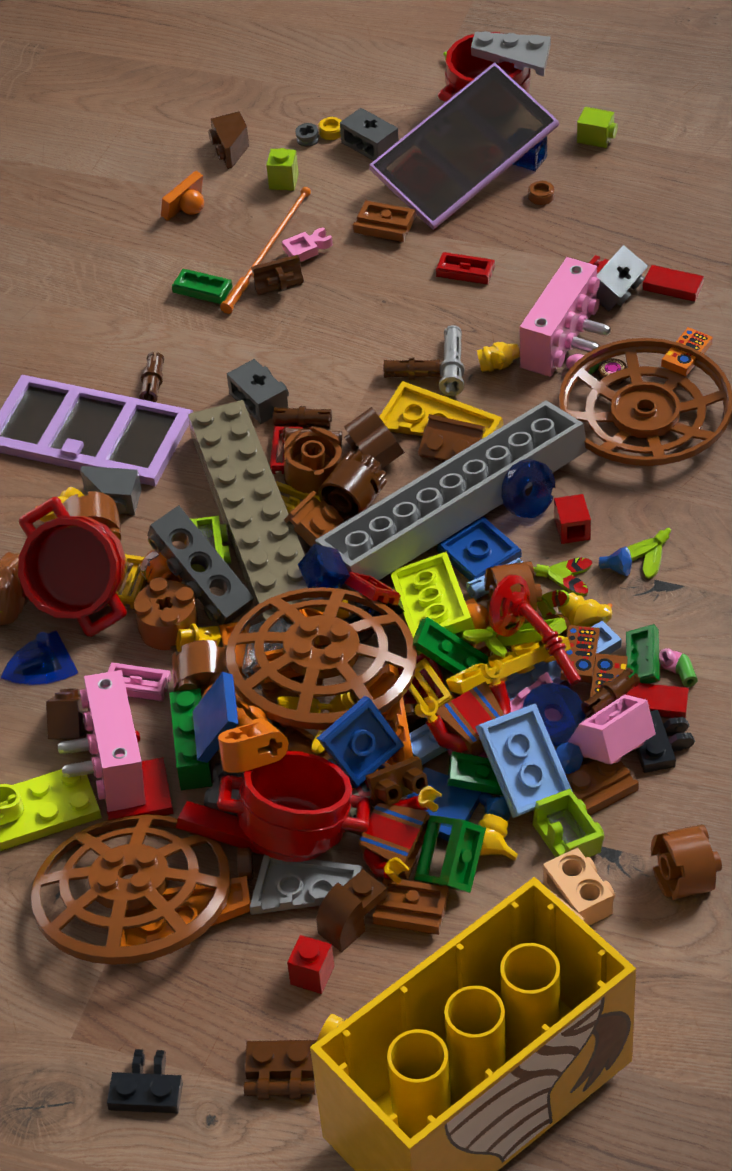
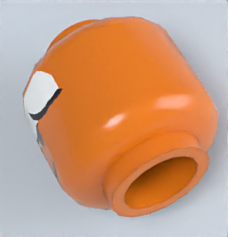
(155, 566)

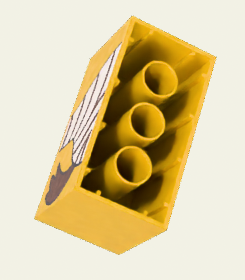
(479, 1043)

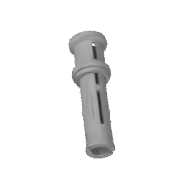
(452, 368)

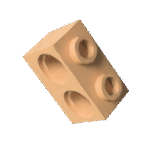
(582, 886)

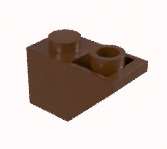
(230, 136)
(65, 715)

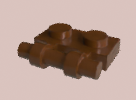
(279, 1060)

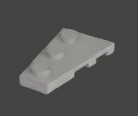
(521, 50)
(297, 884)

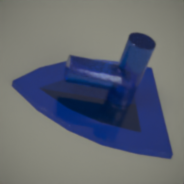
(40, 661)

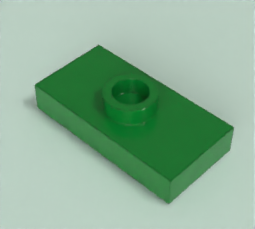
(202, 286)
(643, 653)

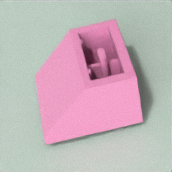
(615, 730)

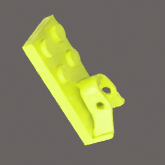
(432, 591)
(44, 807)

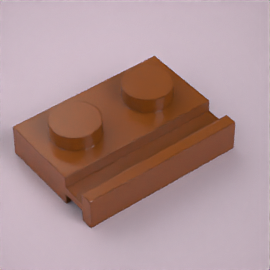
(384, 221)
(448, 437)
(313, 518)
(601, 784)
(412, 906)

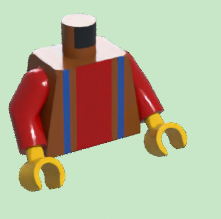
(456, 721)
(397, 835)

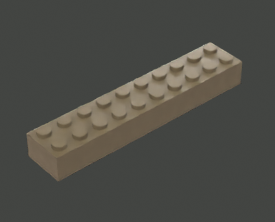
(249, 503)

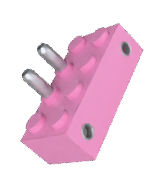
(559, 318)
(111, 740)

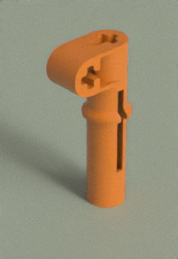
(252, 742)

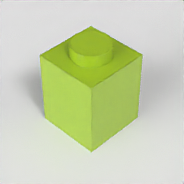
(596, 127)
(282, 169)

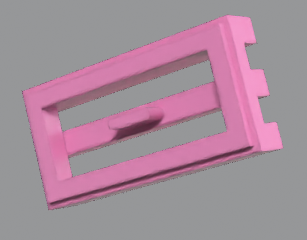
(143, 688)

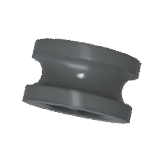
(307, 134)

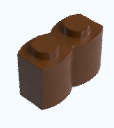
(373, 438)

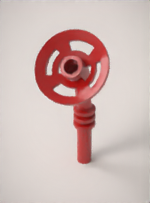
(517, 609)

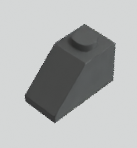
(118, 483)

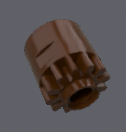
(353, 484)

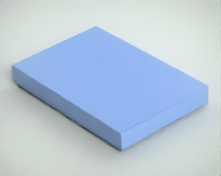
(522, 758)

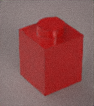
(572, 518)
(310, 964)

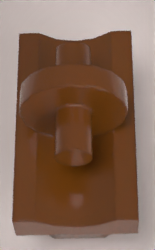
(277, 274)
(396, 781)

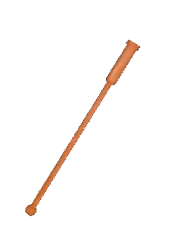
(228, 305)

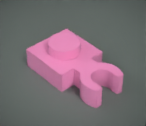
(305, 245)

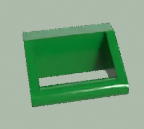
(460, 857)

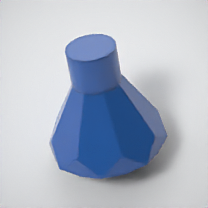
(618, 561)
(570, 757)
(495, 805)

